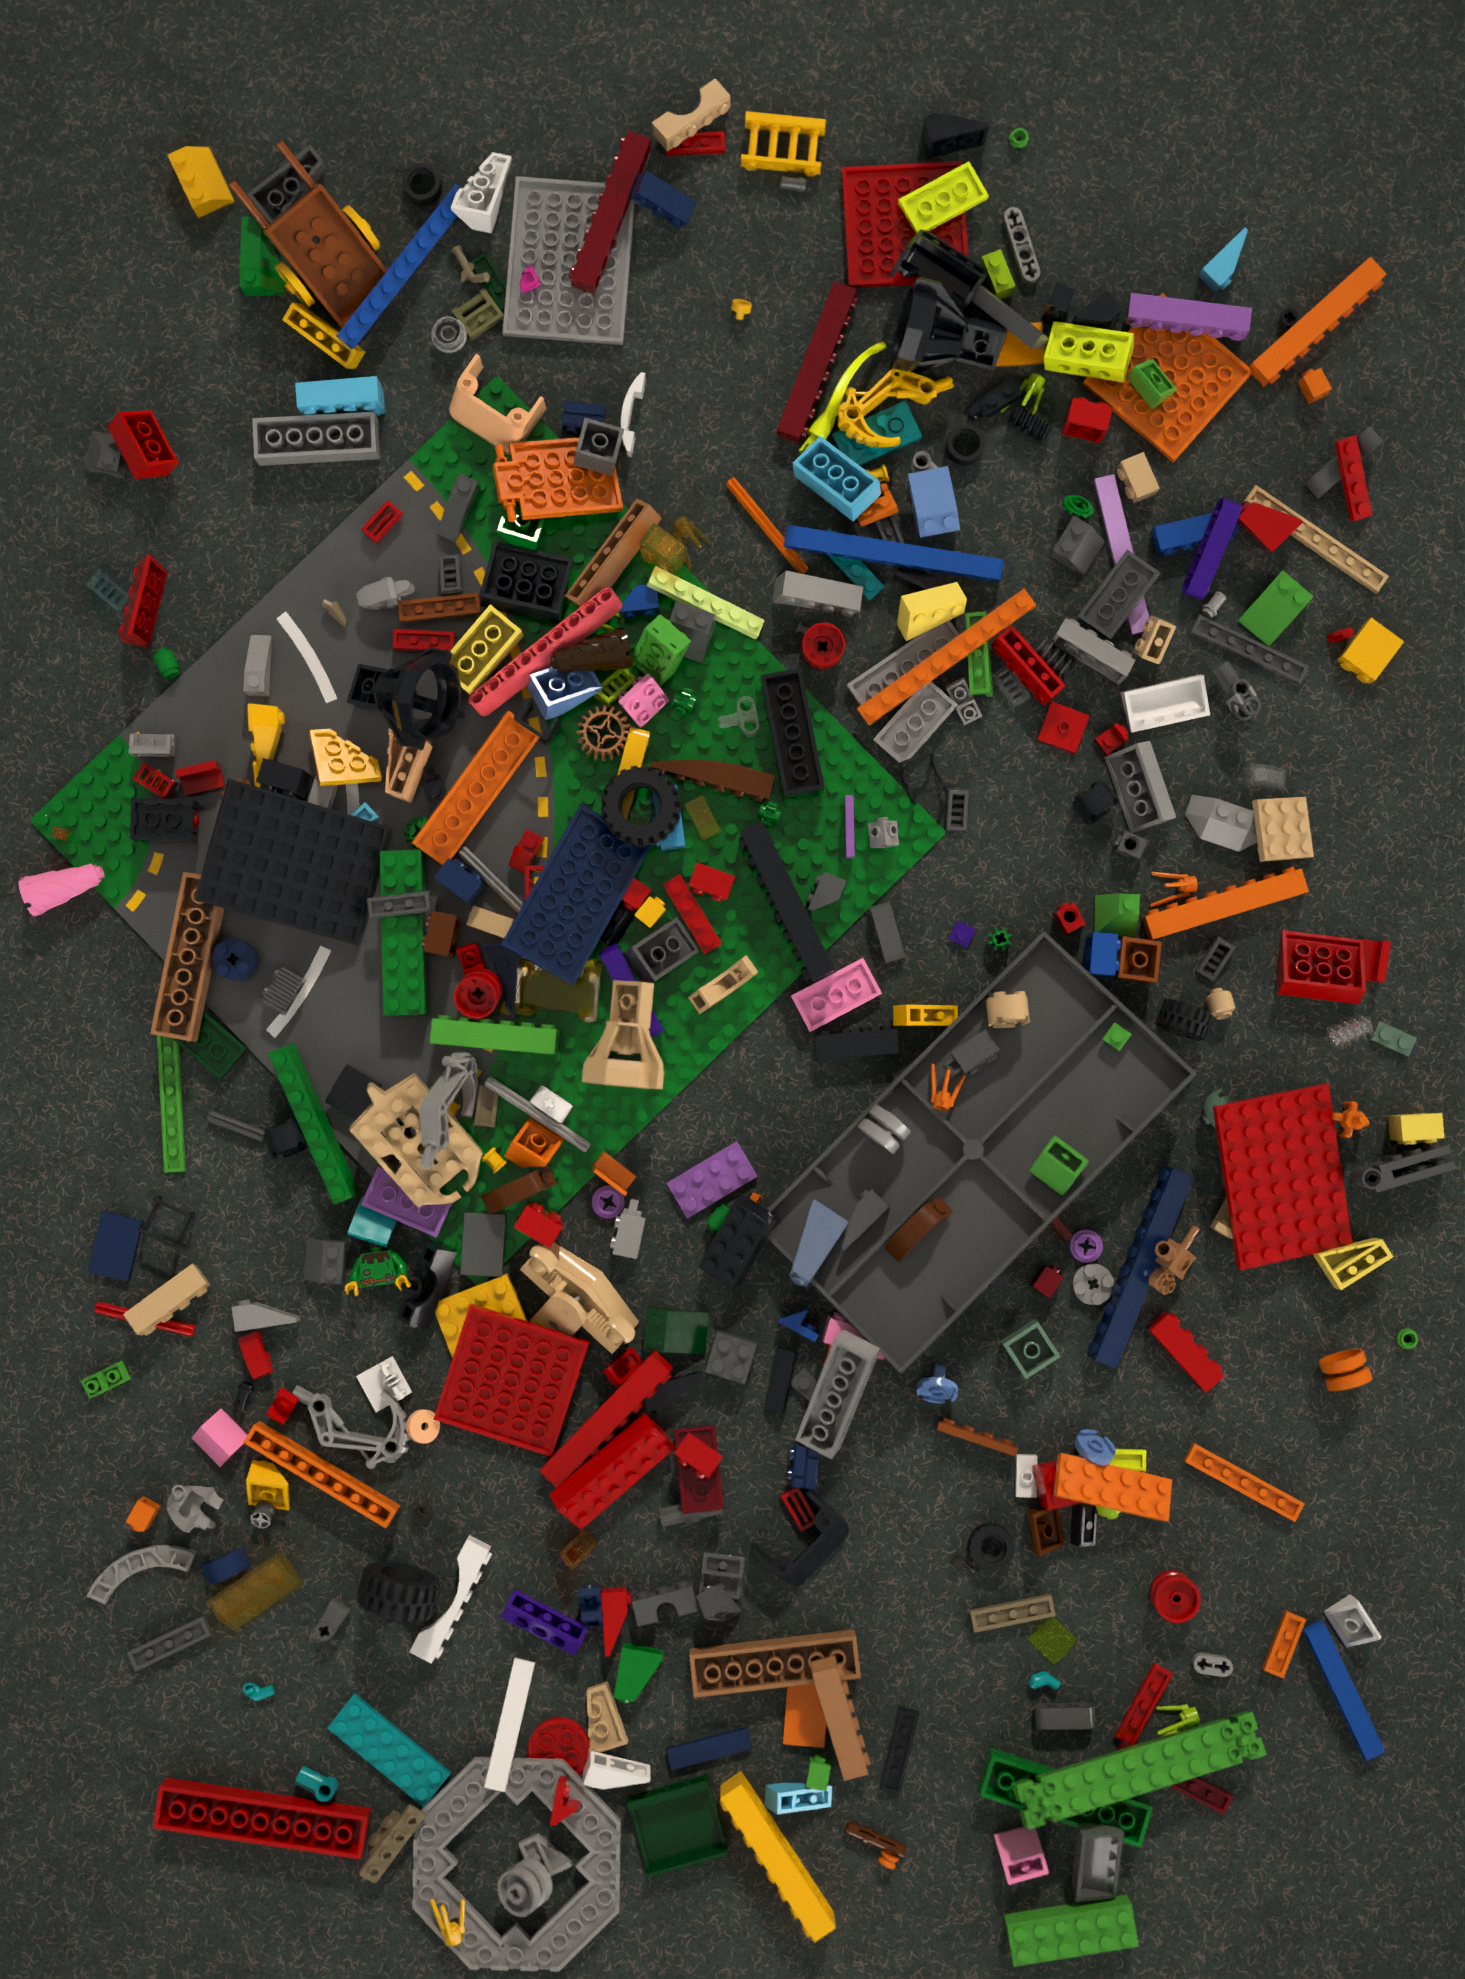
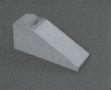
(258, 666)
(257, 1315)

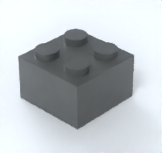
(598, 446)
(731, 1356)

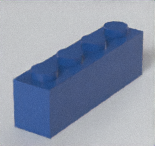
(1182, 534)

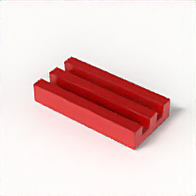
(376, 539)
(791, 1493)

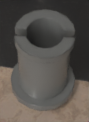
(796, 184)

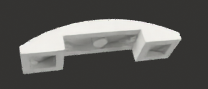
(635, 391)

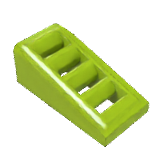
(602, 698)

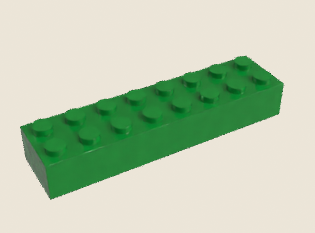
(402, 950)
(1003, 1769)

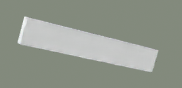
(509, 1725)

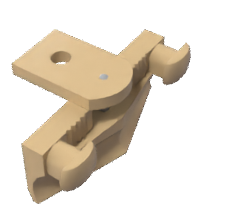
(578, 1297)

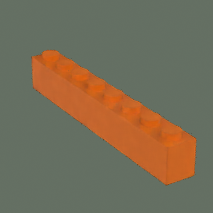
(1317, 321)
(1224, 904)

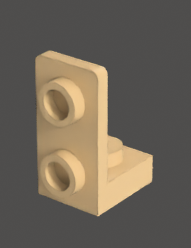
(1221, 1221)

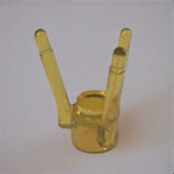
(684, 528)

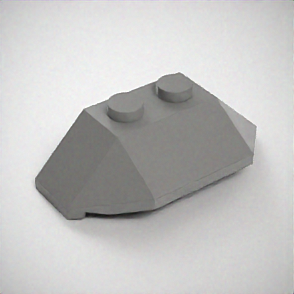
(1221, 822)

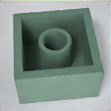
(1030, 1349)

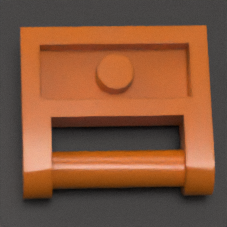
(880, 508)

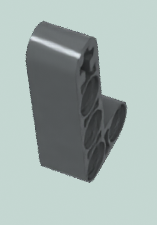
(1330, 473)

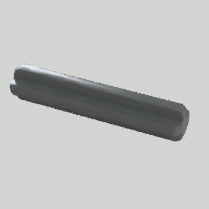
(235, 1125)

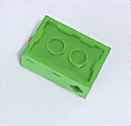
(660, 650)

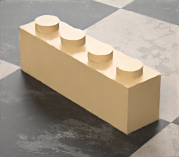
(166, 1300)

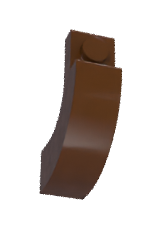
(518, 1189)
(917, 1228)

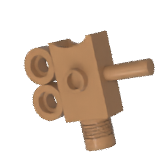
(1174, 1261)

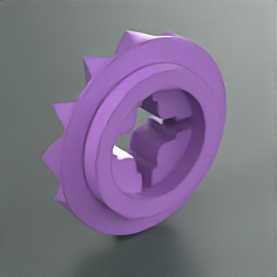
(610, 1211)
(1090, 1254)

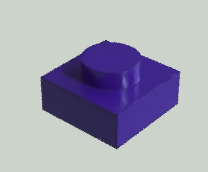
(962, 934)

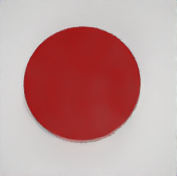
(560, 1740)

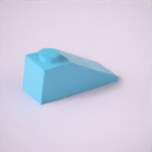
(1221, 267)
(796, 1797)

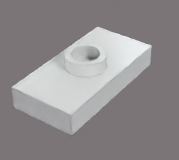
(1024, 1477)

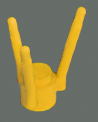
(450, 1931)

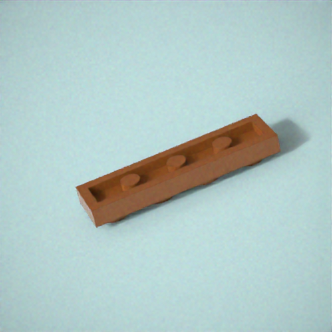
(439, 607)
(985, 1439)

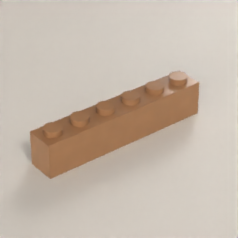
(614, 553)
(839, 1717)

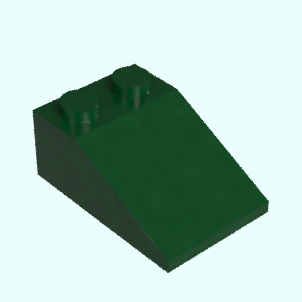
(675, 1330)

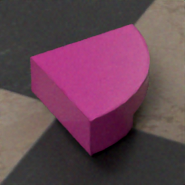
(529, 280)

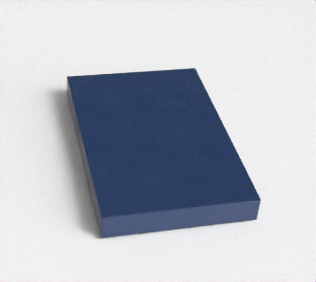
(115, 1246)

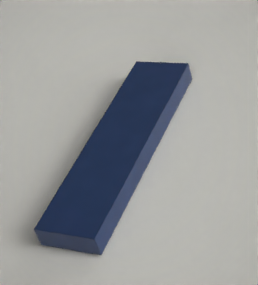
(709, 1748)

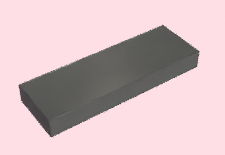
(399, 904)

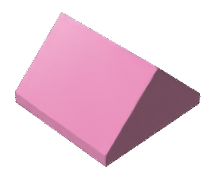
(220, 1437)

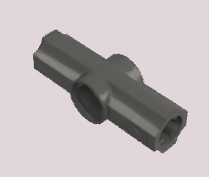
(673, 1515)

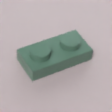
(1393, 1039)

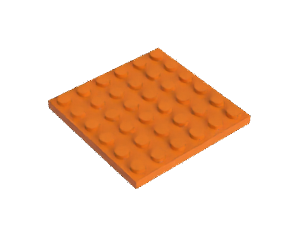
(1198, 368)

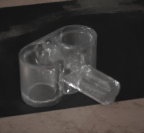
(741, 717)

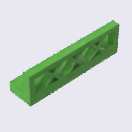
(979, 662)

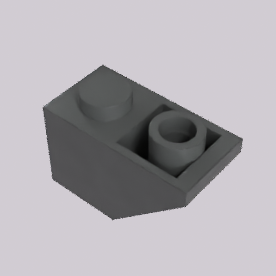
(827, 892)

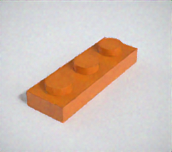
(1284, 1644)

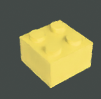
(1416, 1128)

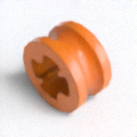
(888, 1859)

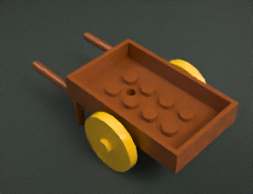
(339, 266)

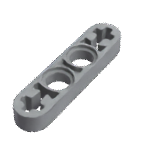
(1024, 245)

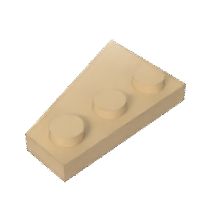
(605, 1724)

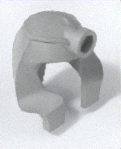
(185, 1505)

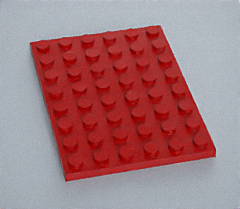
(1282, 1176)

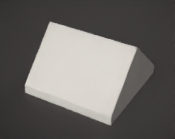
(1351, 1622)

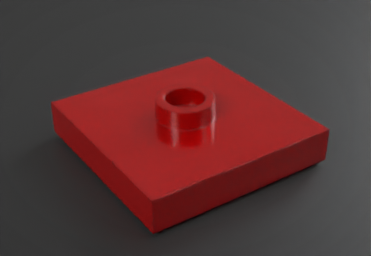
(1063, 727)

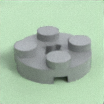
(1081, 1287)

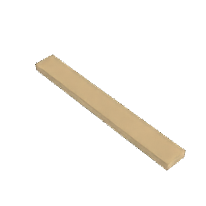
(1325, 545)

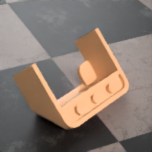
(484, 419)

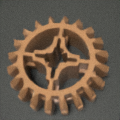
(595, 729)

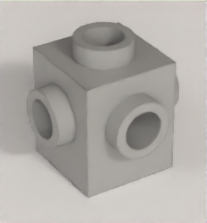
(883, 833)

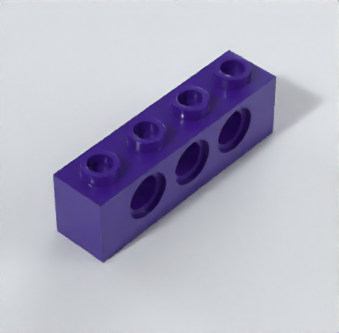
(544, 1622)

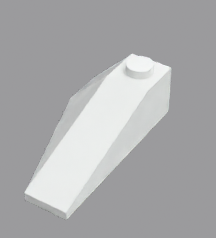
(481, 197)

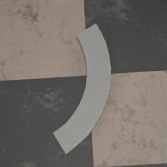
(136, 1561)

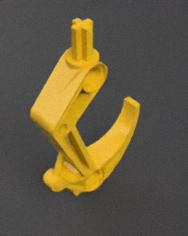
(894, 383)

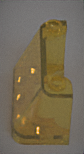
(545, 991)

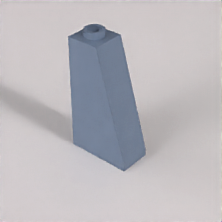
(817, 1239)

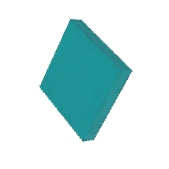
(371, 1225)

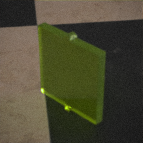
(1052, 1639)

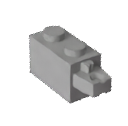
(630, 1231)

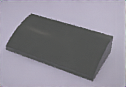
(1009, 318)
(1096, 1862)

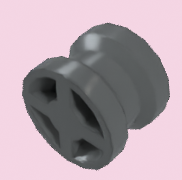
(263, 1514)

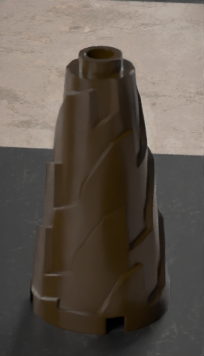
(604, 652)

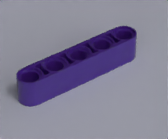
(1211, 548)
(621, 971)

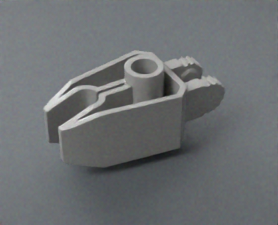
(384, 593)

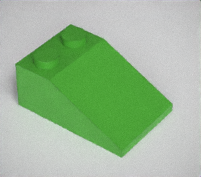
(1275, 608)

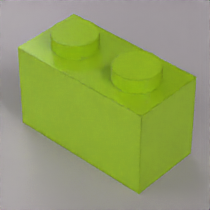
(998, 274)

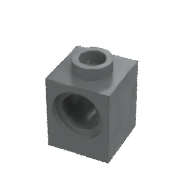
(1138, 845)

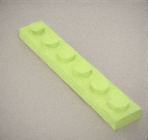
(696, 597)

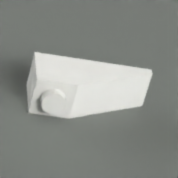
(609, 1771)

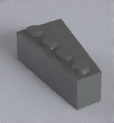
(285, 185)

